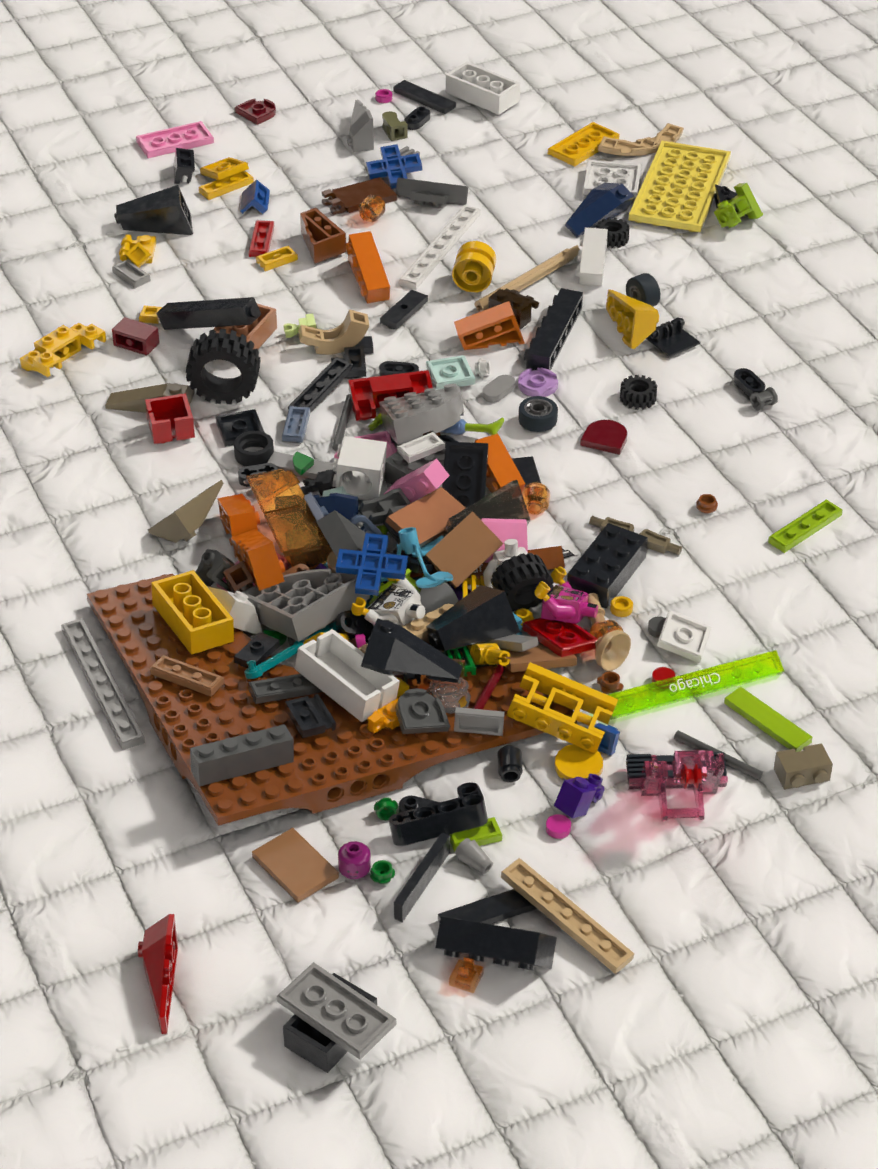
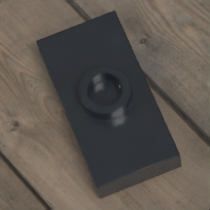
(257, 649)

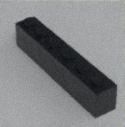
(554, 329)

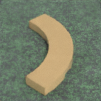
(642, 146)

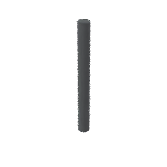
(343, 422)
(730, 761)

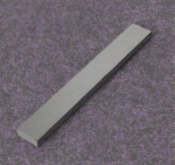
(103, 684)

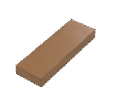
(187, 675)

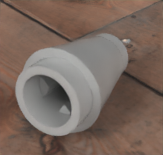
(472, 855)

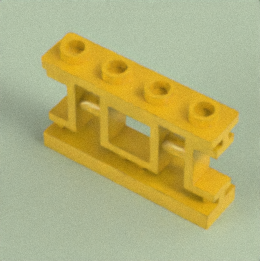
(569, 694)

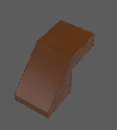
(238, 577)

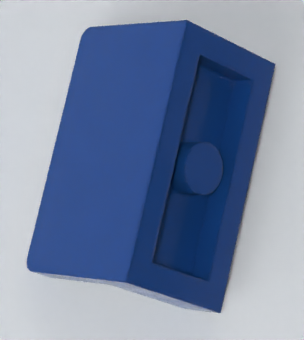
(256, 196)

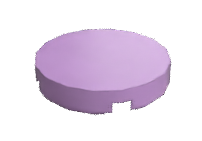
(538, 382)

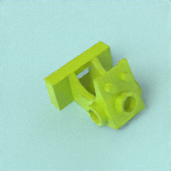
(744, 203)

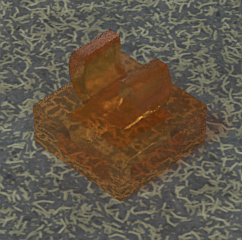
(466, 975)

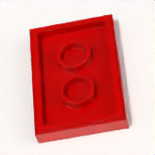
(560, 637)

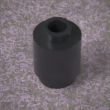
(510, 763)

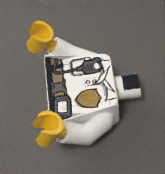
(398, 604)

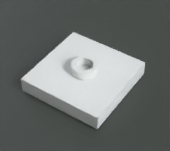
(684, 636)

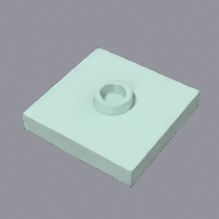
(450, 371)

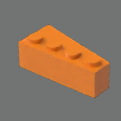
(259, 557)

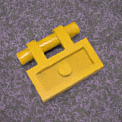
(146, 241)

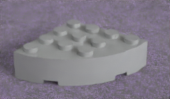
(420, 413)
(304, 601)

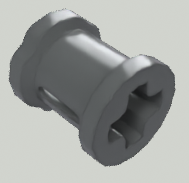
(764, 398)

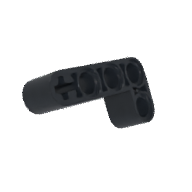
(445, 817)

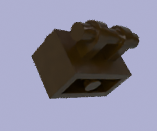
(520, 304)

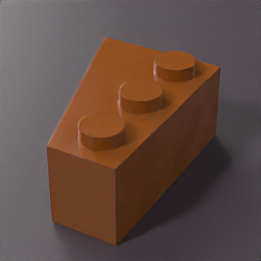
(321, 235)

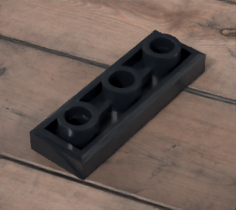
(403, 309)

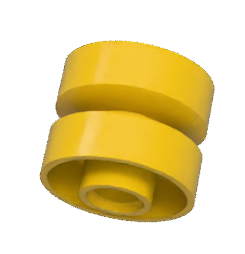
(474, 266)

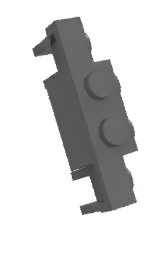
(380, 508)

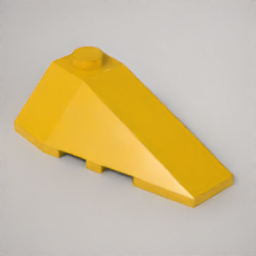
(632, 316)

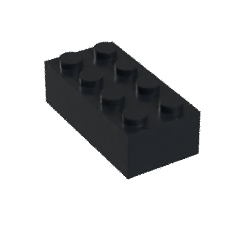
(608, 563)

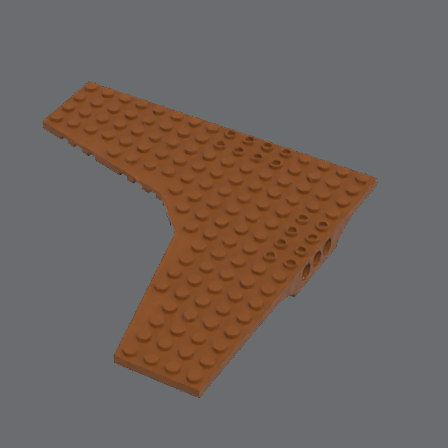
(326, 767)

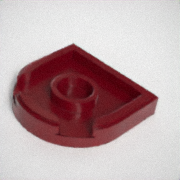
(256, 110)
(605, 436)

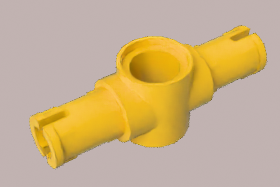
(488, 654)

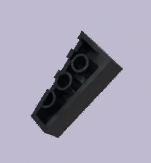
(495, 942)

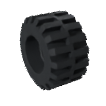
(520, 578)

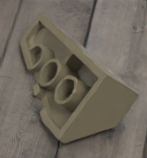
(135, 399)
(187, 518)

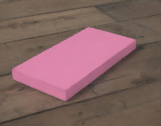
(169, 139)

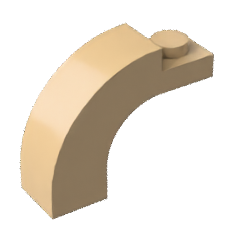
(334, 340)

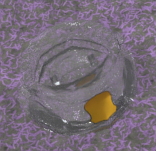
(451, 694)

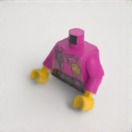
(563, 601)

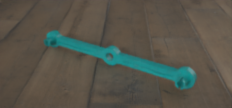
(256, 671)

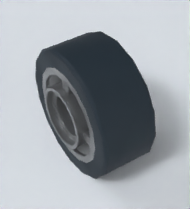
(538, 414)

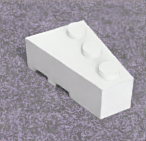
(592, 256)

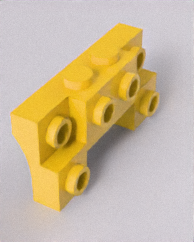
(59, 346)

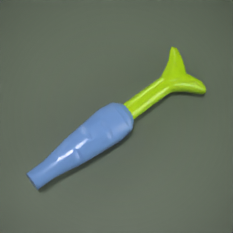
(462, 426)

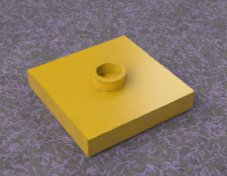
(224, 168)

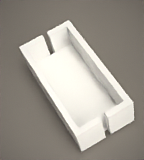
(336, 670)

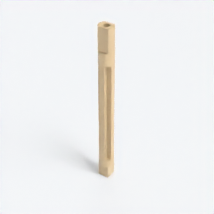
(533, 275)

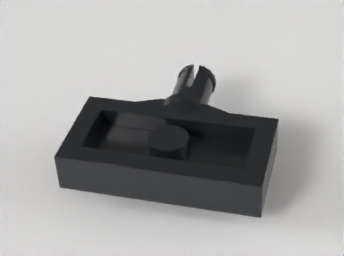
(356, 357)

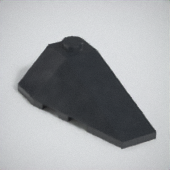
(399, 650)

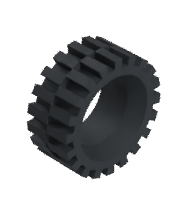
(227, 348)

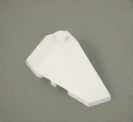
(240, 610)

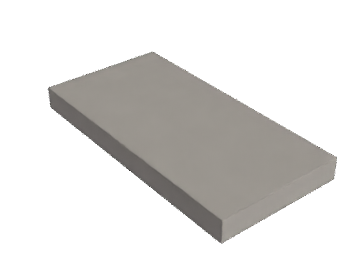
(336, 1010)

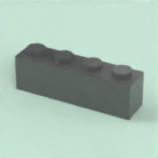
(241, 755)

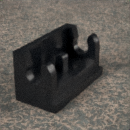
(183, 164)

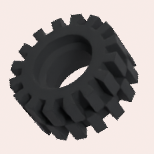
(617, 231)
(638, 392)

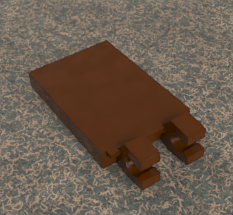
(350, 196)

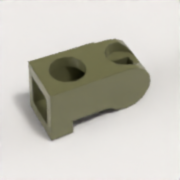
(393, 127)

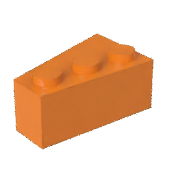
(489, 327)
(500, 465)
(237, 515)

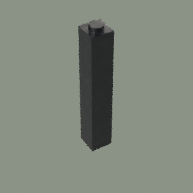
(209, 313)

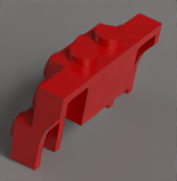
(368, 392)

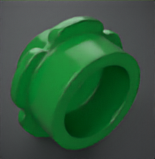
(385, 808)
(382, 872)

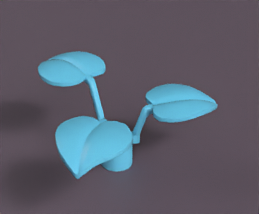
(410, 544)

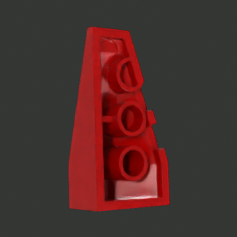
(159, 957)

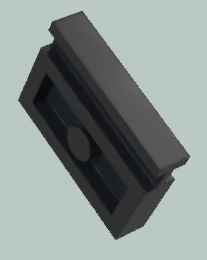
(310, 715)

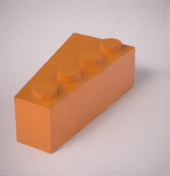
(367, 267)

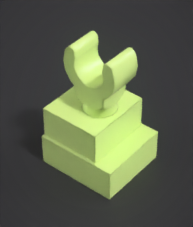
(292, 329)

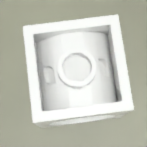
(360, 467)

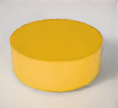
(621, 606)

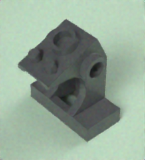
(212, 568)

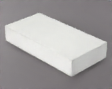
(421, 447)

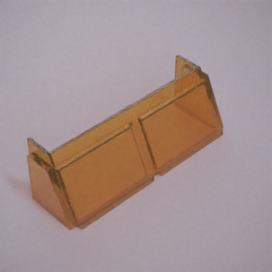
(290, 518)

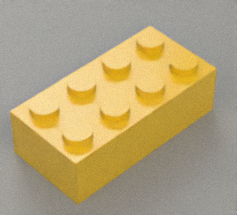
(192, 612)

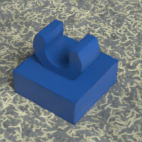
(609, 740)

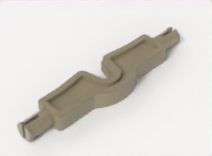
(655, 541)

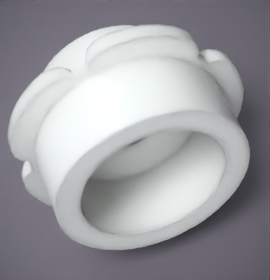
(482, 368)

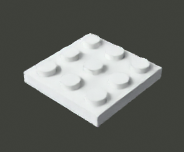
(612, 172)

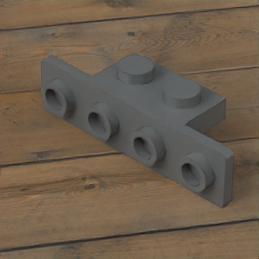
(433, 192)

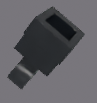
(323, 482)

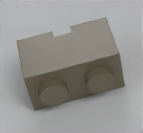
(803, 767)

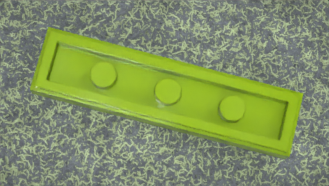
(805, 526)
(768, 719)

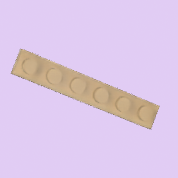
(567, 915)

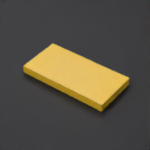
(581, 144)

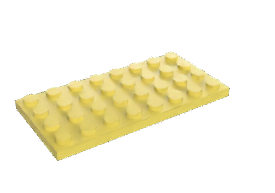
(679, 186)

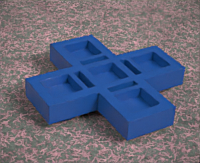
(393, 165)
(371, 564)

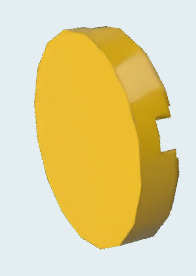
(577, 762)

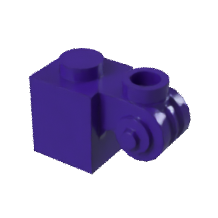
(578, 794)

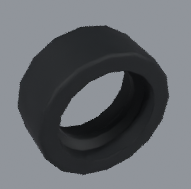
(253, 439)

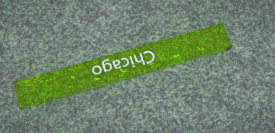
(696, 683)

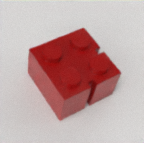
(170, 418)

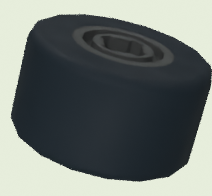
(644, 288)

